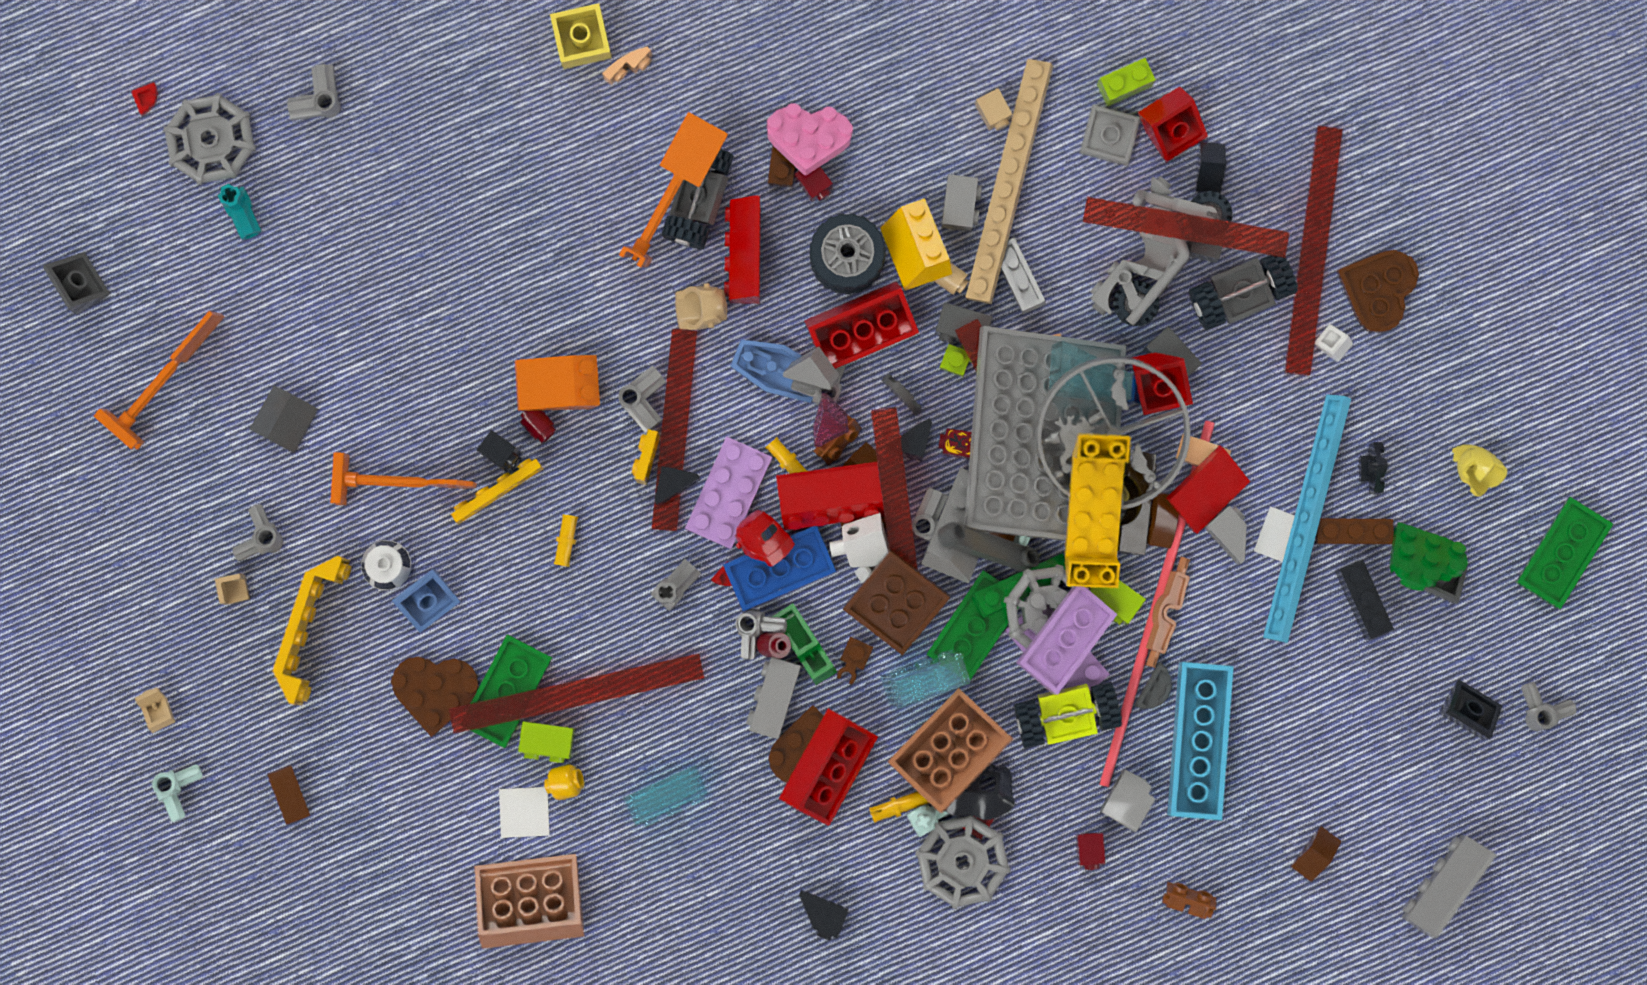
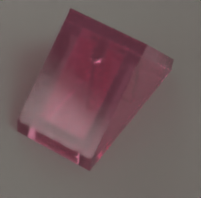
(829, 422)

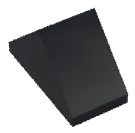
(1210, 167)
(672, 483)

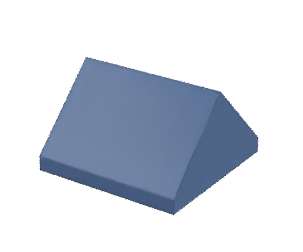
(426, 600)

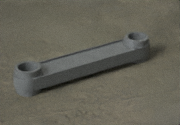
(988, 546)

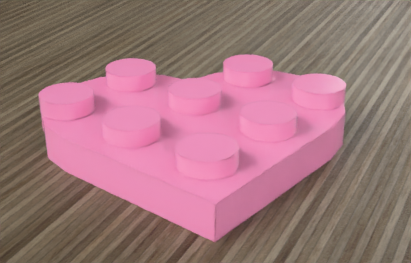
(809, 138)

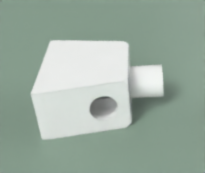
(862, 542)

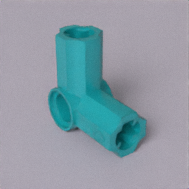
(238, 207)

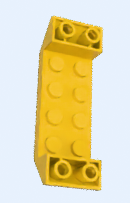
(1095, 510)
(295, 688)

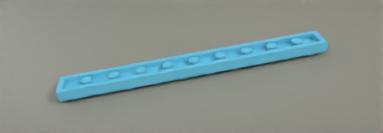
(1307, 518)

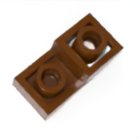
(1163, 522)
(288, 794)

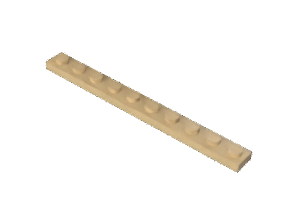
(1009, 181)

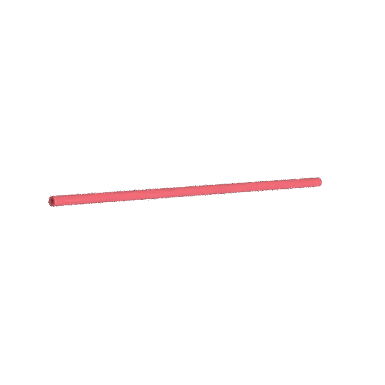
(1143, 651)

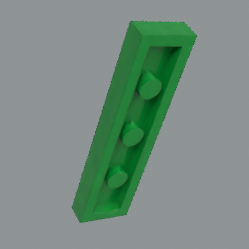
(992, 598)

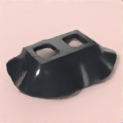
(983, 803)

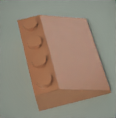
(950, 750)
(528, 901)

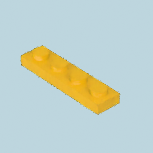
(487, 496)

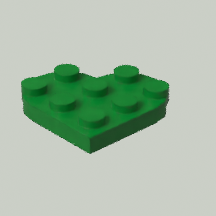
(1425, 557)

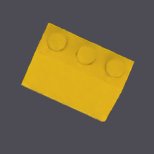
(916, 245)

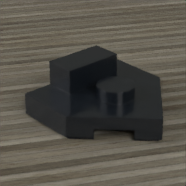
(1373, 468)

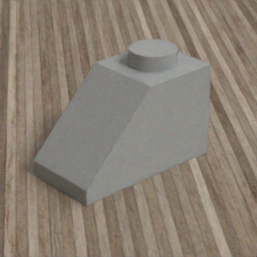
(1230, 532)

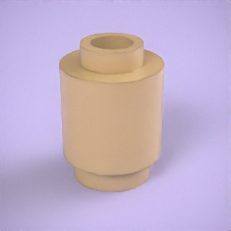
(955, 282)

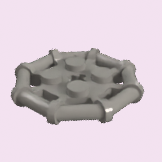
(220, 148)
(1036, 602)
(977, 857)

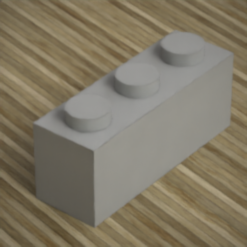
(773, 697)

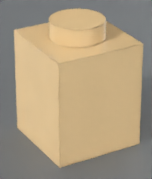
(994, 110)

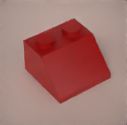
(1173, 123)
(1153, 391)

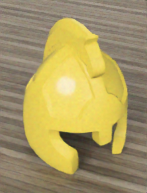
(1478, 468)

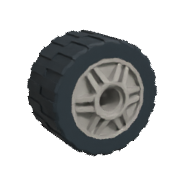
(851, 234)

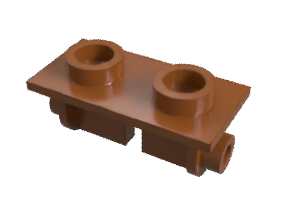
(832, 450)
(1201, 902)

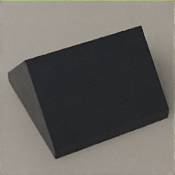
(915, 441)
(1471, 710)

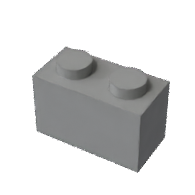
(959, 203)

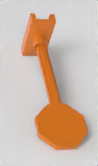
(343, 479)

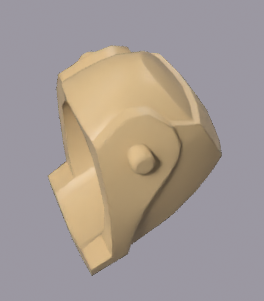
(700, 307)

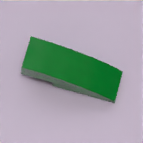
(806, 645)

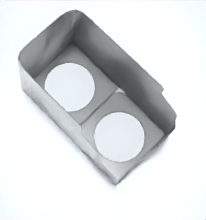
(1128, 800)

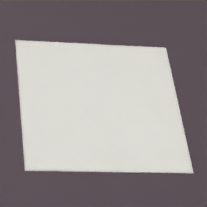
(1275, 534)
(524, 812)

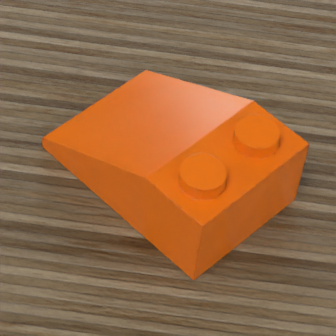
(557, 383)

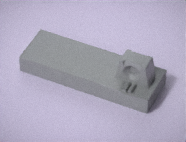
(1021, 279)

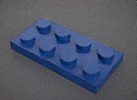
(758, 583)

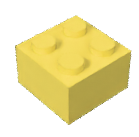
(580, 36)

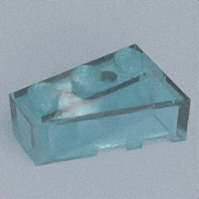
(1100, 377)
(925, 679)
(666, 796)

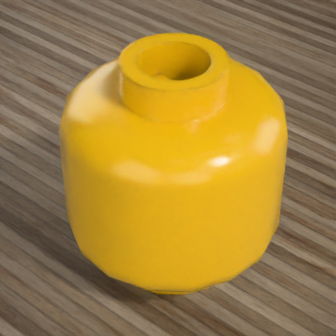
(564, 782)

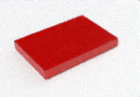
(1208, 489)

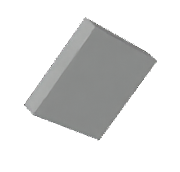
(1110, 135)

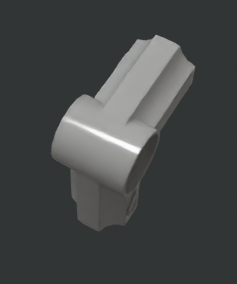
(324, 89)
(643, 387)
(930, 511)
(672, 589)

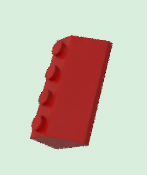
(744, 251)
(862, 325)
(829, 495)
(828, 767)

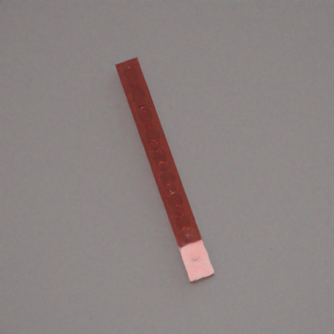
(1313, 251)
(576, 693)

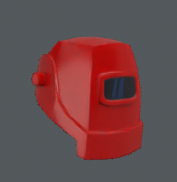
(763, 538)

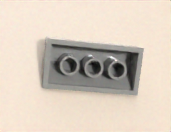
(947, 559)
(1448, 885)

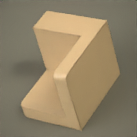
(232, 589)

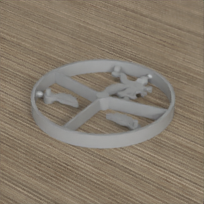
(1069, 432)

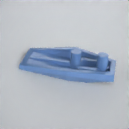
(764, 367)

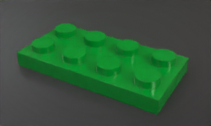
(1564, 553)
(968, 630)
(513, 671)

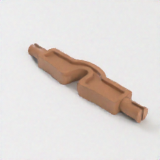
(1163, 625)

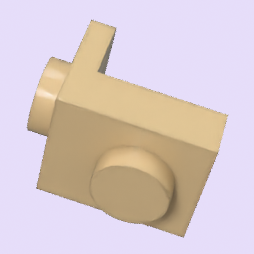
(155, 709)

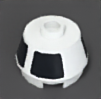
(386, 565)

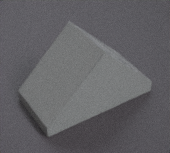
(813, 369)

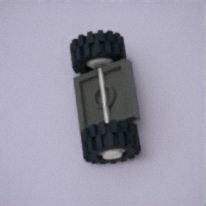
(698, 205)
(1242, 290)

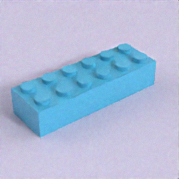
(1200, 741)

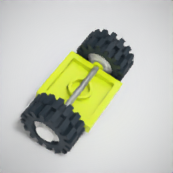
(1068, 714)

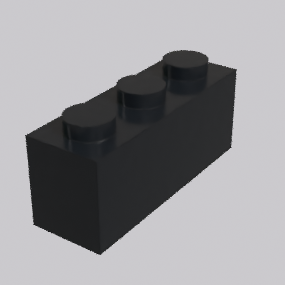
(1364, 600)

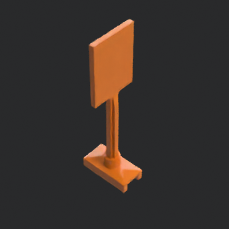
(689, 160)
(121, 426)

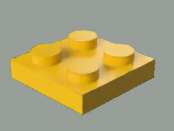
(648, 447)

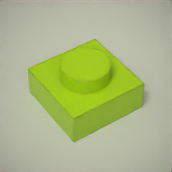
(954, 360)

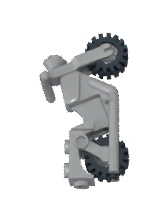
(1164, 257)

